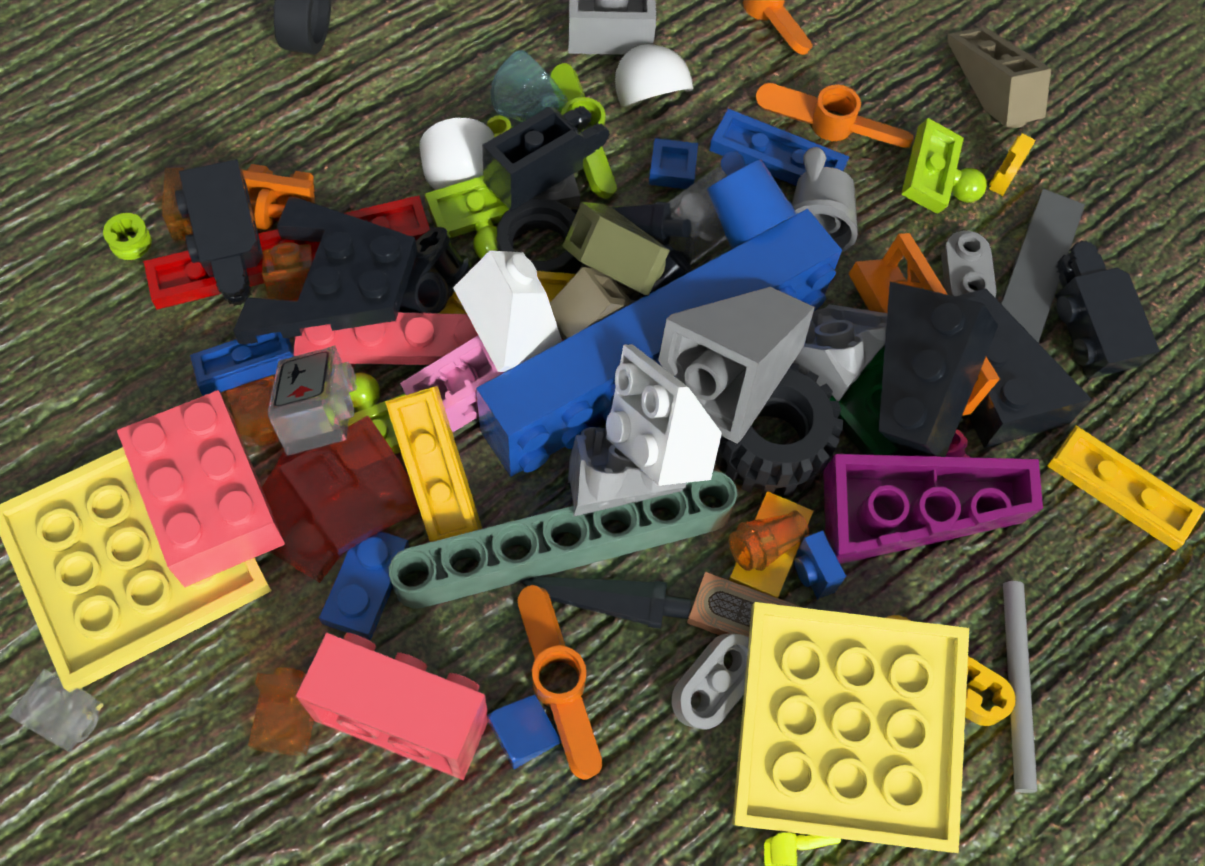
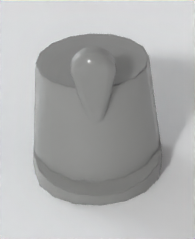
(829, 197)

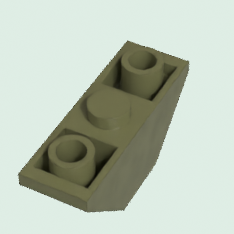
(616, 247)

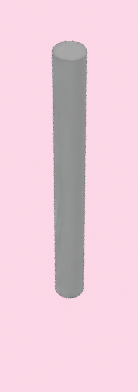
(1019, 678)

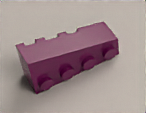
(915, 501)

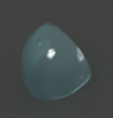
(524, 88)

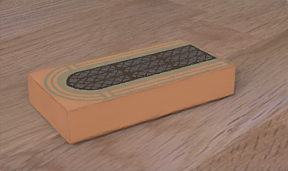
(726, 606)

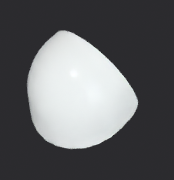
(650, 72)
(453, 151)

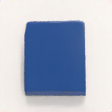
(523, 730)

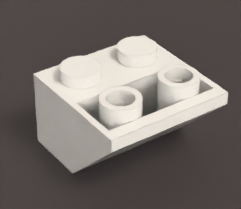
(660, 422)

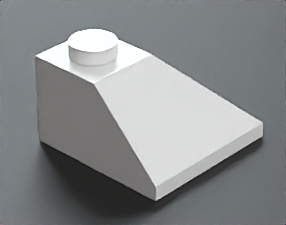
(508, 308)

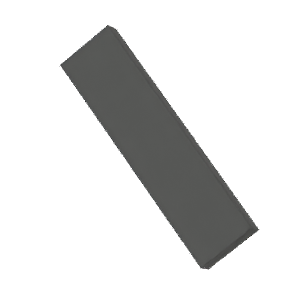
(1034, 272)

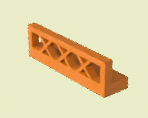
(873, 282)

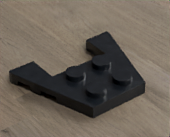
(351, 282)

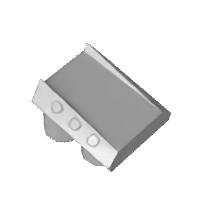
(841, 345)
(605, 477)

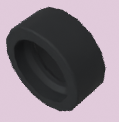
(302, 24)
(539, 214)

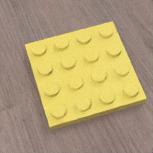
(101, 574)
(852, 727)

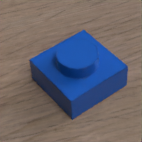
(673, 163)
(818, 565)

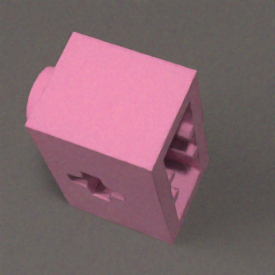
(457, 380)

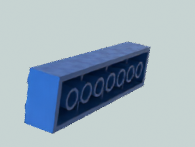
(573, 385)

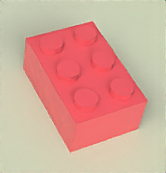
(200, 488)
(395, 703)

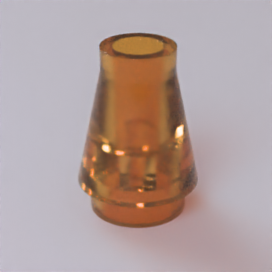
(765, 540)

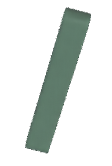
(548, 557)

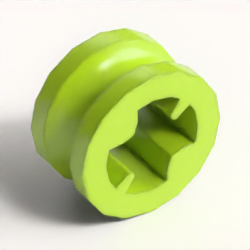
(119, 226)

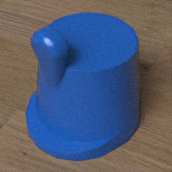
(747, 199)

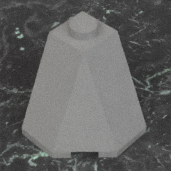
(735, 353)

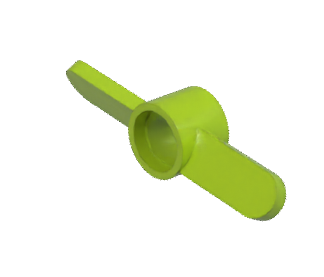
(595, 165)

